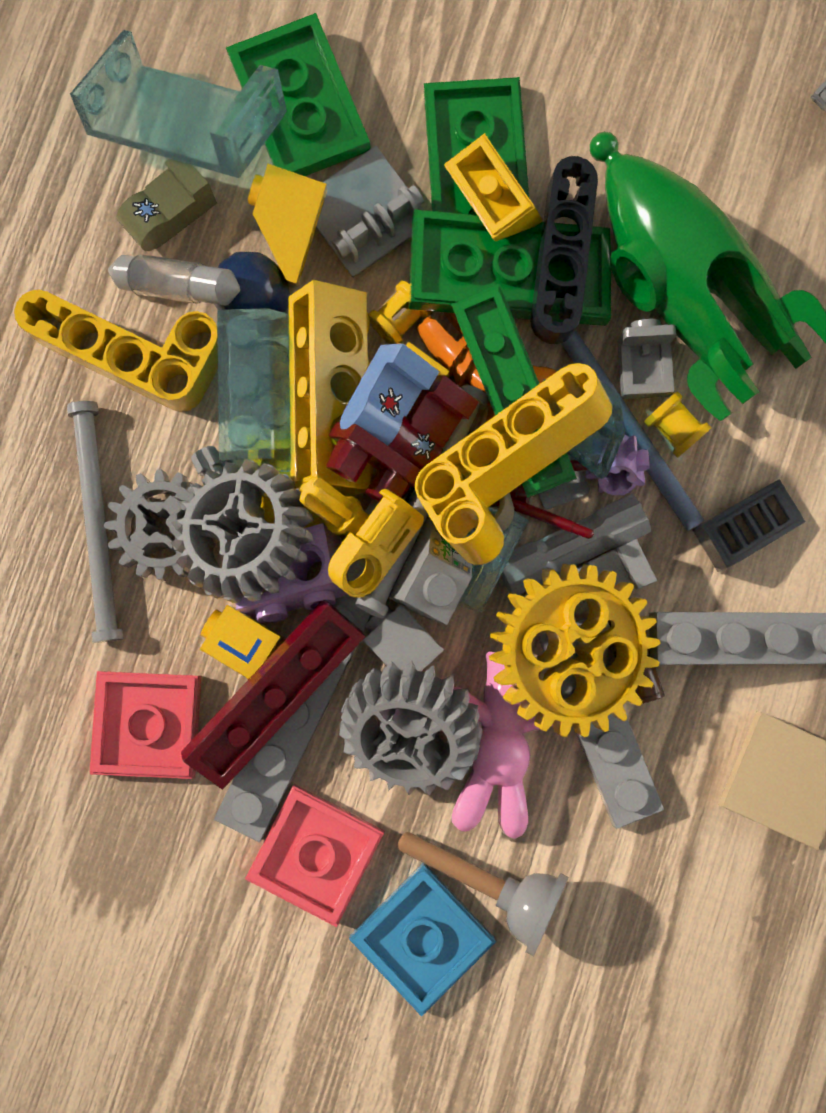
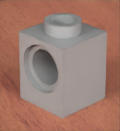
(401, 640)

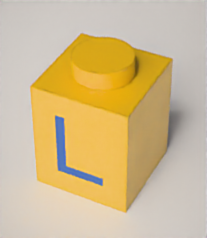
(239, 640)

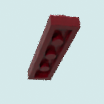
(272, 694)

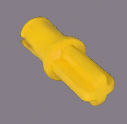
(340, 512)

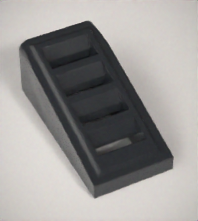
(716, 544)

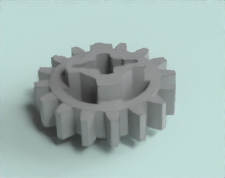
(146, 538)

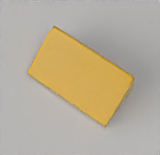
(492, 190)

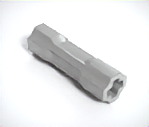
(611, 526)

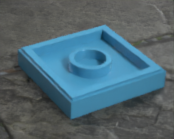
(422, 939)

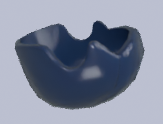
(259, 282)

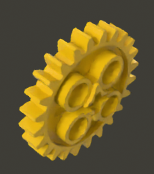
(598, 689)

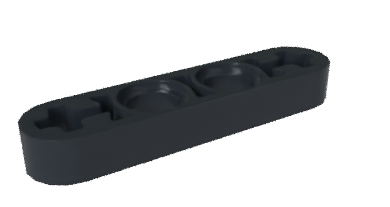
(565, 249)

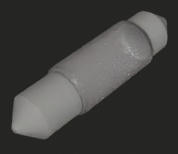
(174, 279)

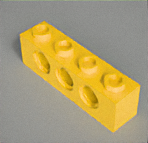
(317, 318)

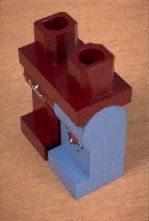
(397, 421)

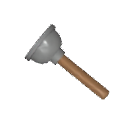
(526, 903)

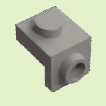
(646, 359)

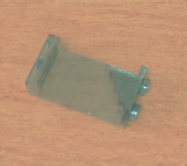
(176, 113)

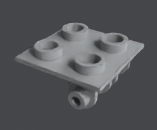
(367, 211)

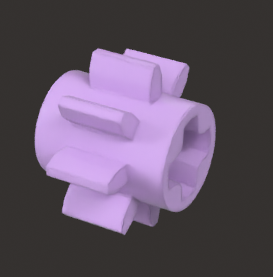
(626, 469)

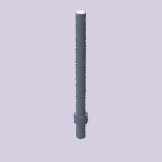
(658, 468)

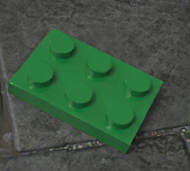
(320, 114)

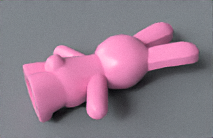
(500, 761)

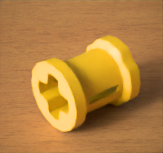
(382, 320)
(677, 424)

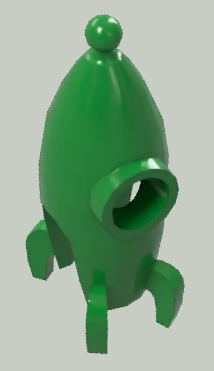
(676, 253)

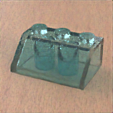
(254, 387)

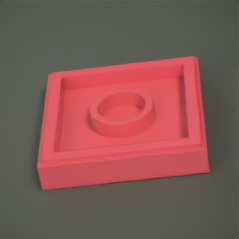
(144, 724)
(315, 855)

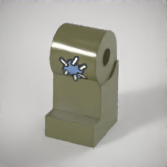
(166, 205)

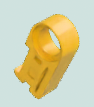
(378, 541)

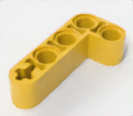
(117, 344)
(565, 409)

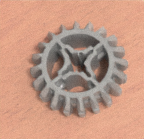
(260, 552)
(411, 714)

